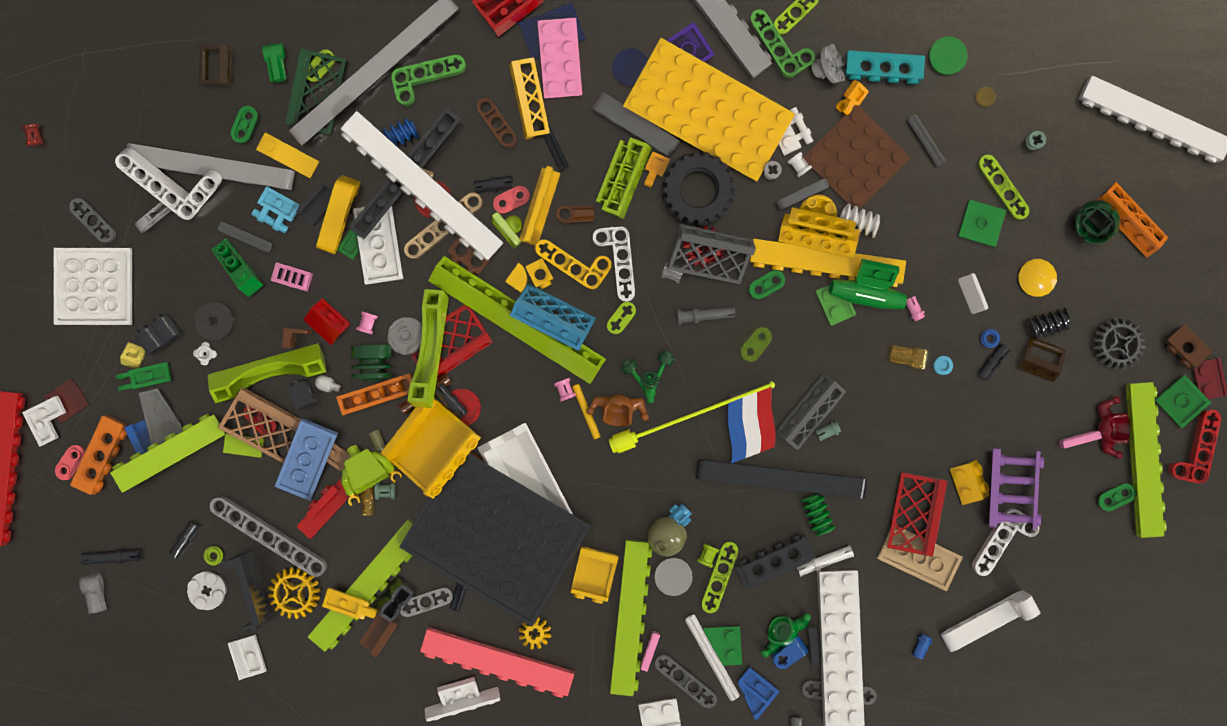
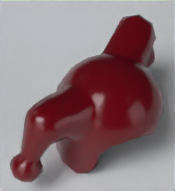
(1113, 427)

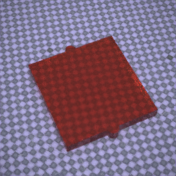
(71, 398)

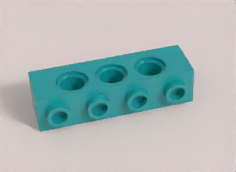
(914, 63)

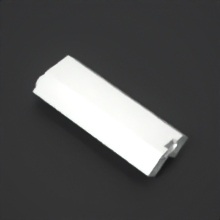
(521, 460)

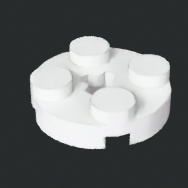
(201, 600)

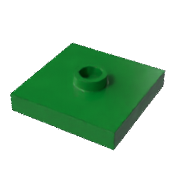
(982, 223)
(1183, 401)

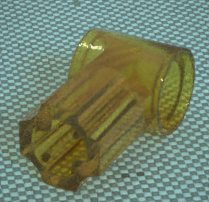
(913, 357)

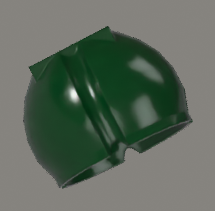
(1090, 230)

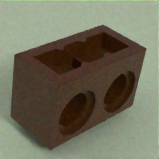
(467, 258)

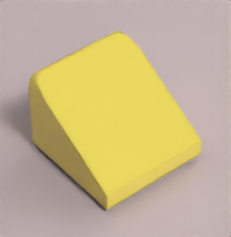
(132, 356)

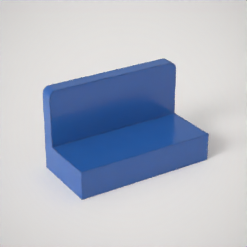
(139, 436)

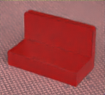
(326, 321)

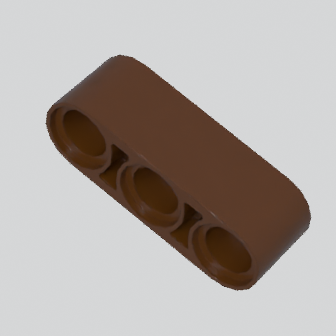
(493, 114)

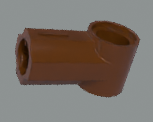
(579, 213)

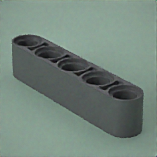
(635, 125)

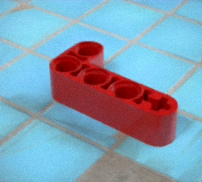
(1198, 445)

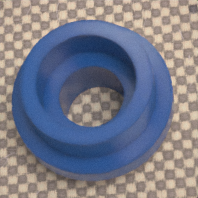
(996, 338)

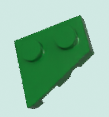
(726, 643)

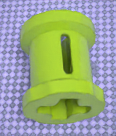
(708, 555)

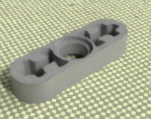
(441, 602)

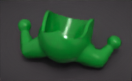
(783, 632)

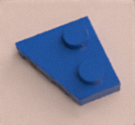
(757, 691)

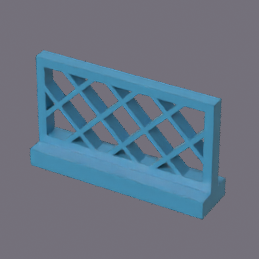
(552, 324)

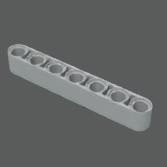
(259, 535)

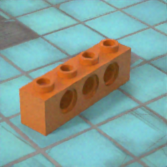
(375, 394)
(82, 479)

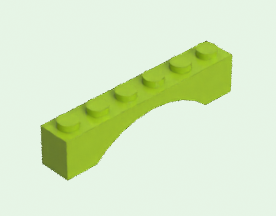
(433, 324)
(303, 361)

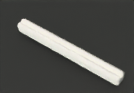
(712, 657)

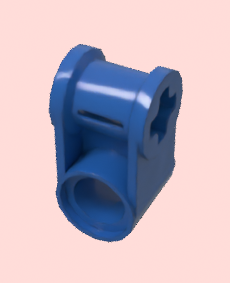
(793, 652)

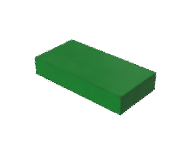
(349, 245)

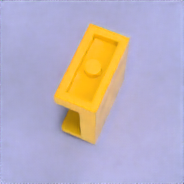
(594, 574)

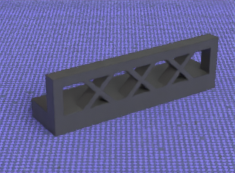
(808, 409)

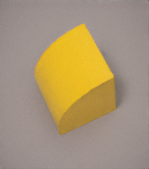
(518, 278)

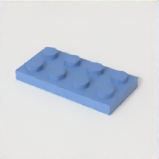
(306, 459)

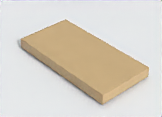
(936, 570)

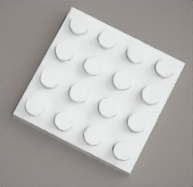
(92, 286)

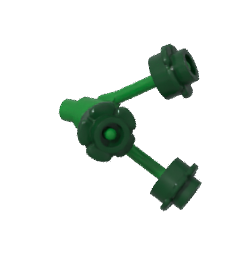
(648, 379)

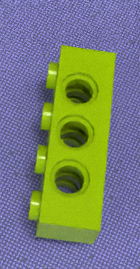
(627, 179)

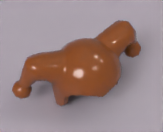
(618, 409)

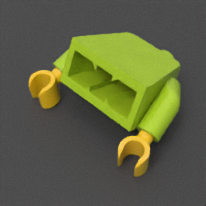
(364, 471)

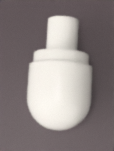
(327, 384)

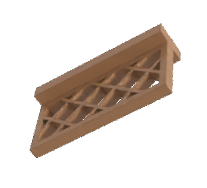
(267, 408)

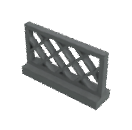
(718, 241)

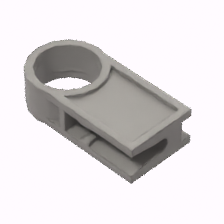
(152, 217)

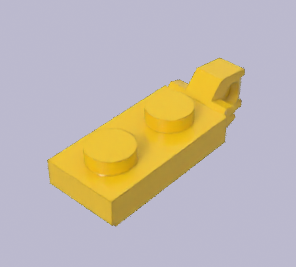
(348, 604)

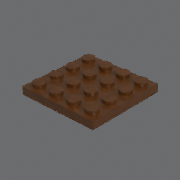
(856, 157)

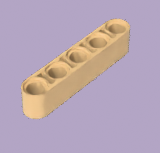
(434, 229)

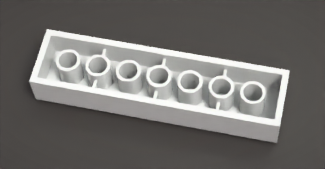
(840, 648)

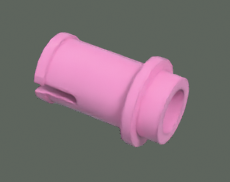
(915, 309)

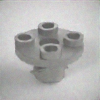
(829, 65)

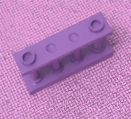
(999, 478)

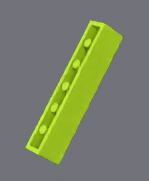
(166, 454)

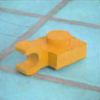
(854, 96)
(656, 167)

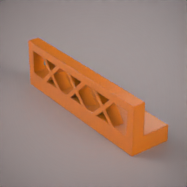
(1131, 224)

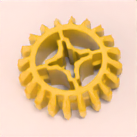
(290, 586)

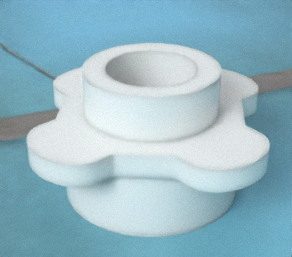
(205, 348)

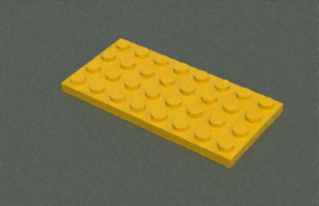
(708, 109)

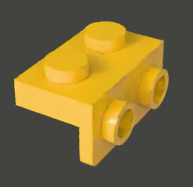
(970, 482)

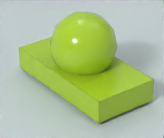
(508, 228)

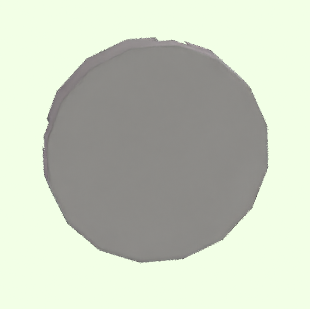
(405, 336)
(673, 576)

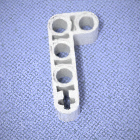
(619, 264)
(1001, 544)

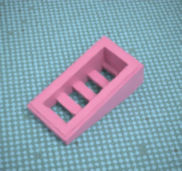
(306, 281)

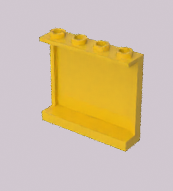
(431, 447)

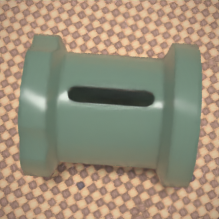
(1041, 139)
(385, 491)

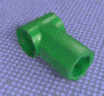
(275, 56)

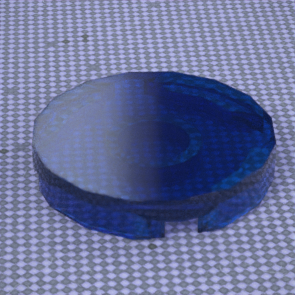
(628, 66)

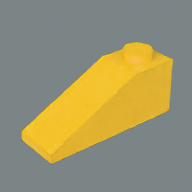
(287, 155)

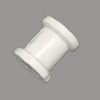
(799, 164)

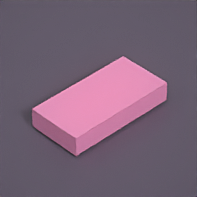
(1080, 439)
(650, 650)

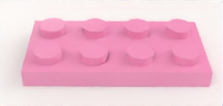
(560, 57)

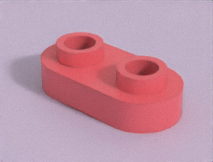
(512, 201)
(69, 462)

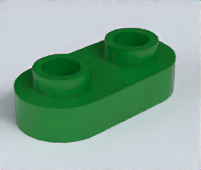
(243, 124)
(766, 284)
(1116, 497)

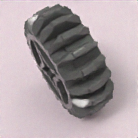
(1123, 350)

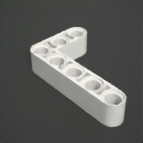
(167, 185)
(1017, 605)

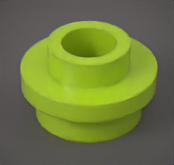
(207, 555)

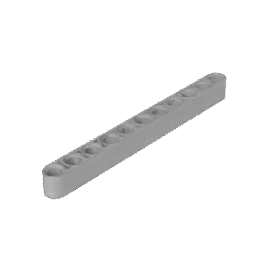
(373, 70)

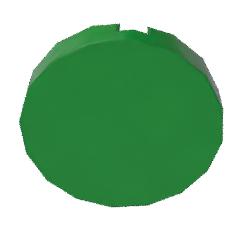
(948, 55)

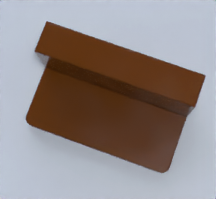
(290, 337)
(378, 634)

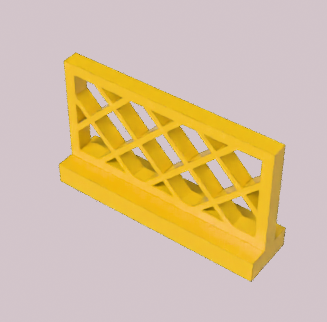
(540, 205)

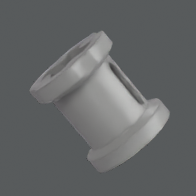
(778, 170)

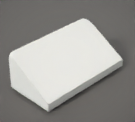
(973, 293)

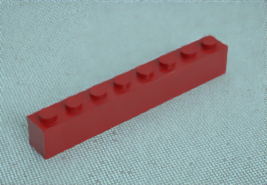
(10, 422)

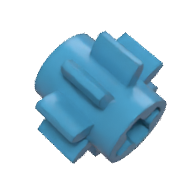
(680, 514)

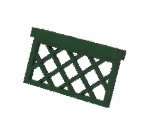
(300, 82)

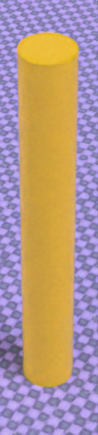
(589, 418)

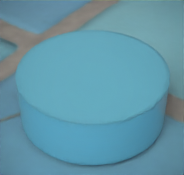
(943, 365)

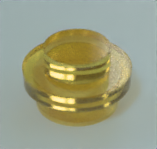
(986, 96)

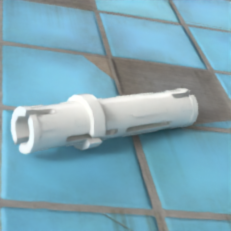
(825, 560)

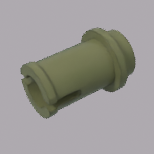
(377, 441)

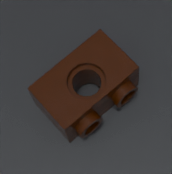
(1186, 336)

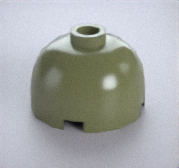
(666, 536)

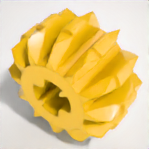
(539, 637)

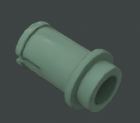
(829, 430)

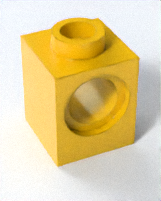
(533, 267)

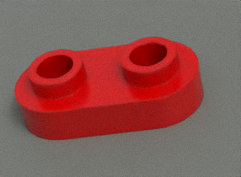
(259, 417)

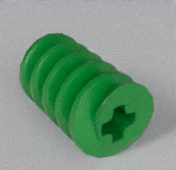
(818, 514)

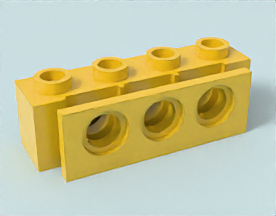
(820, 241)

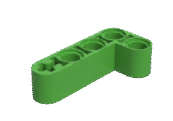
(778, 42)
(428, 66)

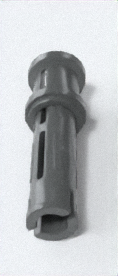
(696, 315)

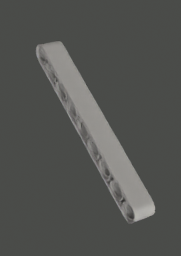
(228, 169)

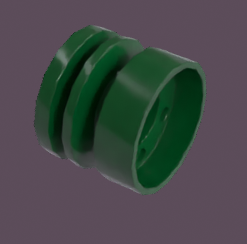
(371, 362)

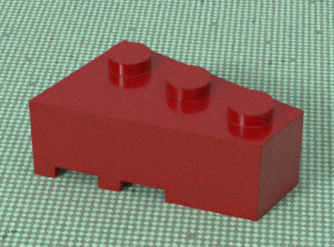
(504, 13)

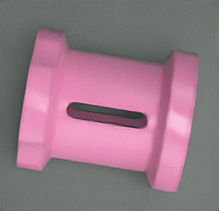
(366, 323)
(564, 389)

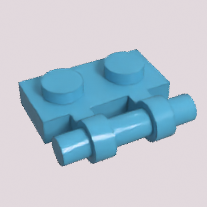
(278, 204)

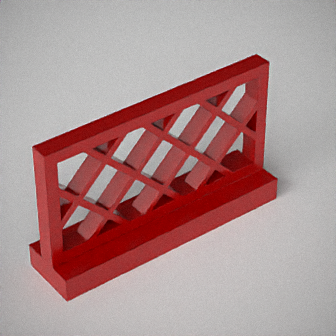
(468, 349)
(932, 522)

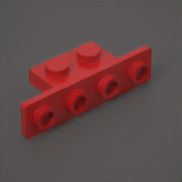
(323, 510)

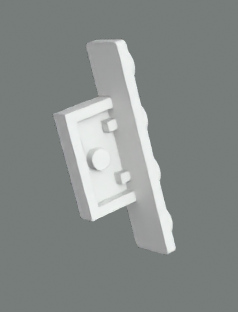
(460, 697)

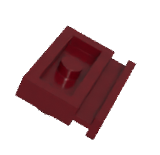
(1210, 378)

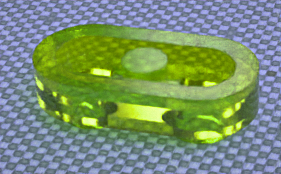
(757, 345)

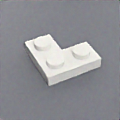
(39, 419)

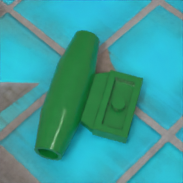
(871, 286)

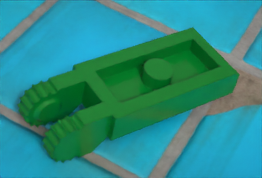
(146, 376)

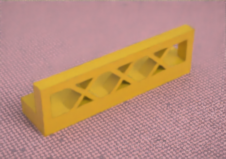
(521, 98)

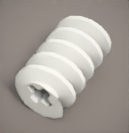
(862, 221)

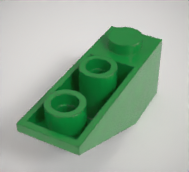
(237, 268)

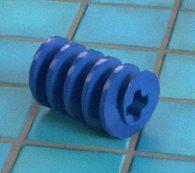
(401, 132)

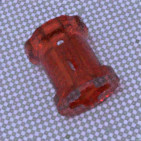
(34, 128)

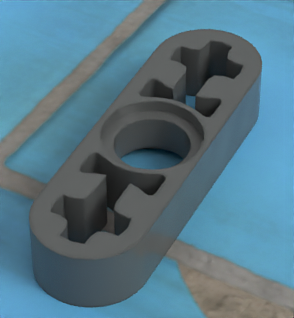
(802, 194)
(78, 214)

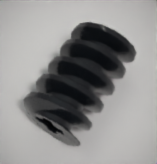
(1050, 323)

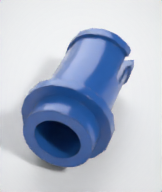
(922, 646)

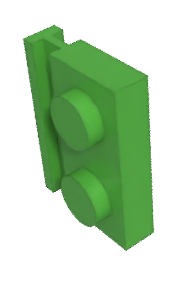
(833, 307)

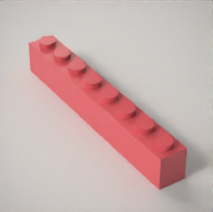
(497, 661)

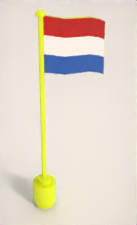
(748, 422)

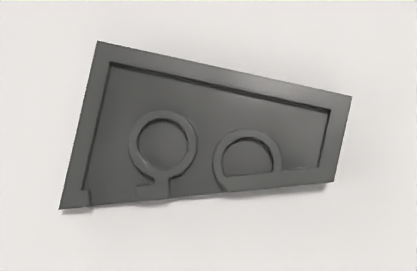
(158, 416)

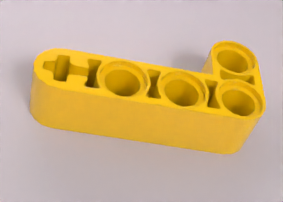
(337, 213)
(569, 261)

